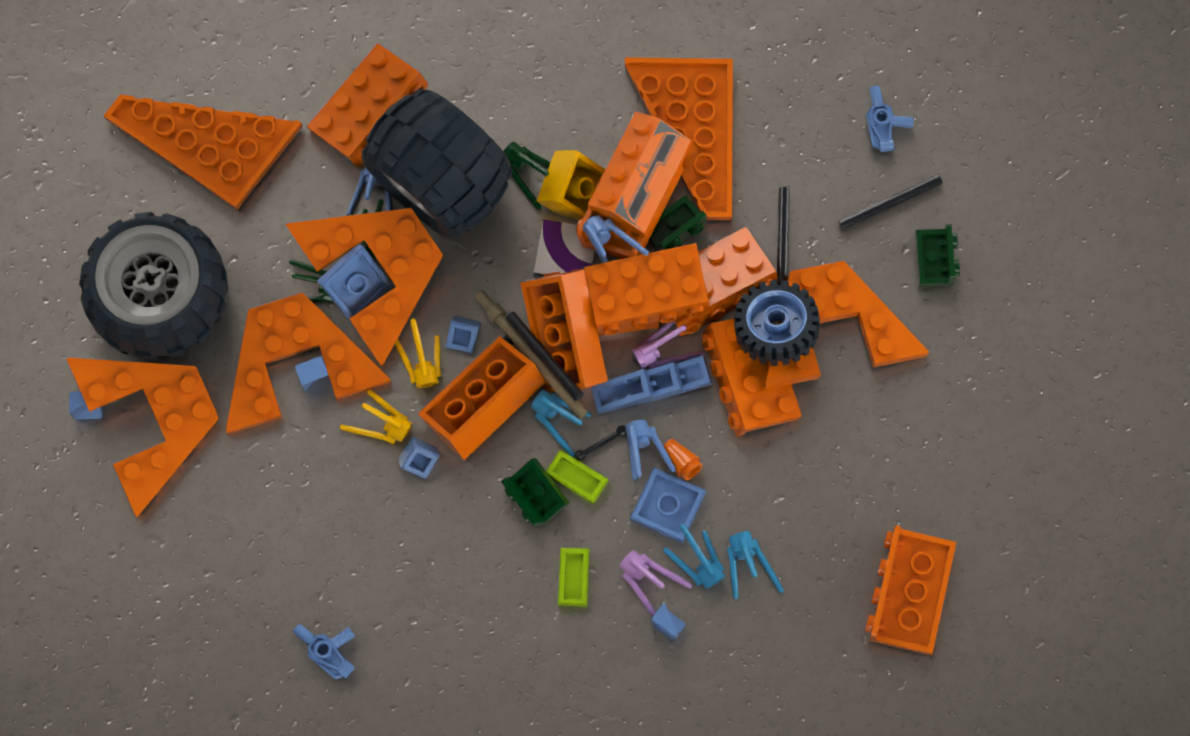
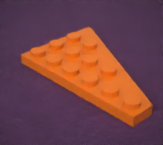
(697, 102)
(211, 146)

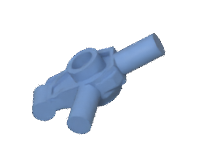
(881, 120)
(324, 651)

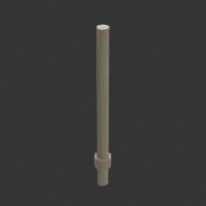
(497, 315)

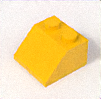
(570, 184)

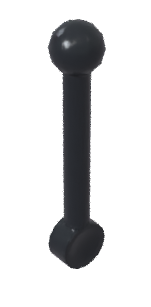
(620, 432)

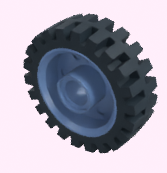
(782, 341)

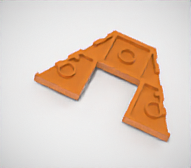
(402, 250)
(843, 295)
(285, 330)
(178, 405)

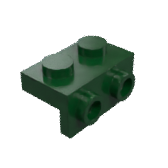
(677, 224)
(936, 256)
(535, 493)

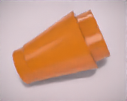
(685, 461)

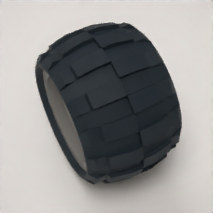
(437, 162)
(120, 273)

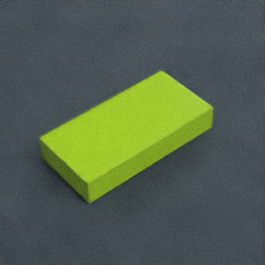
(577, 477)
(573, 577)

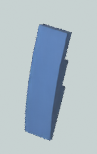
(651, 385)

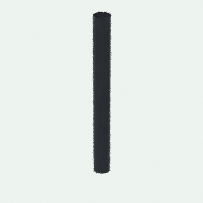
(890, 202)
(783, 234)
(544, 356)

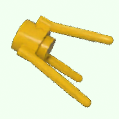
(424, 374)
(396, 425)

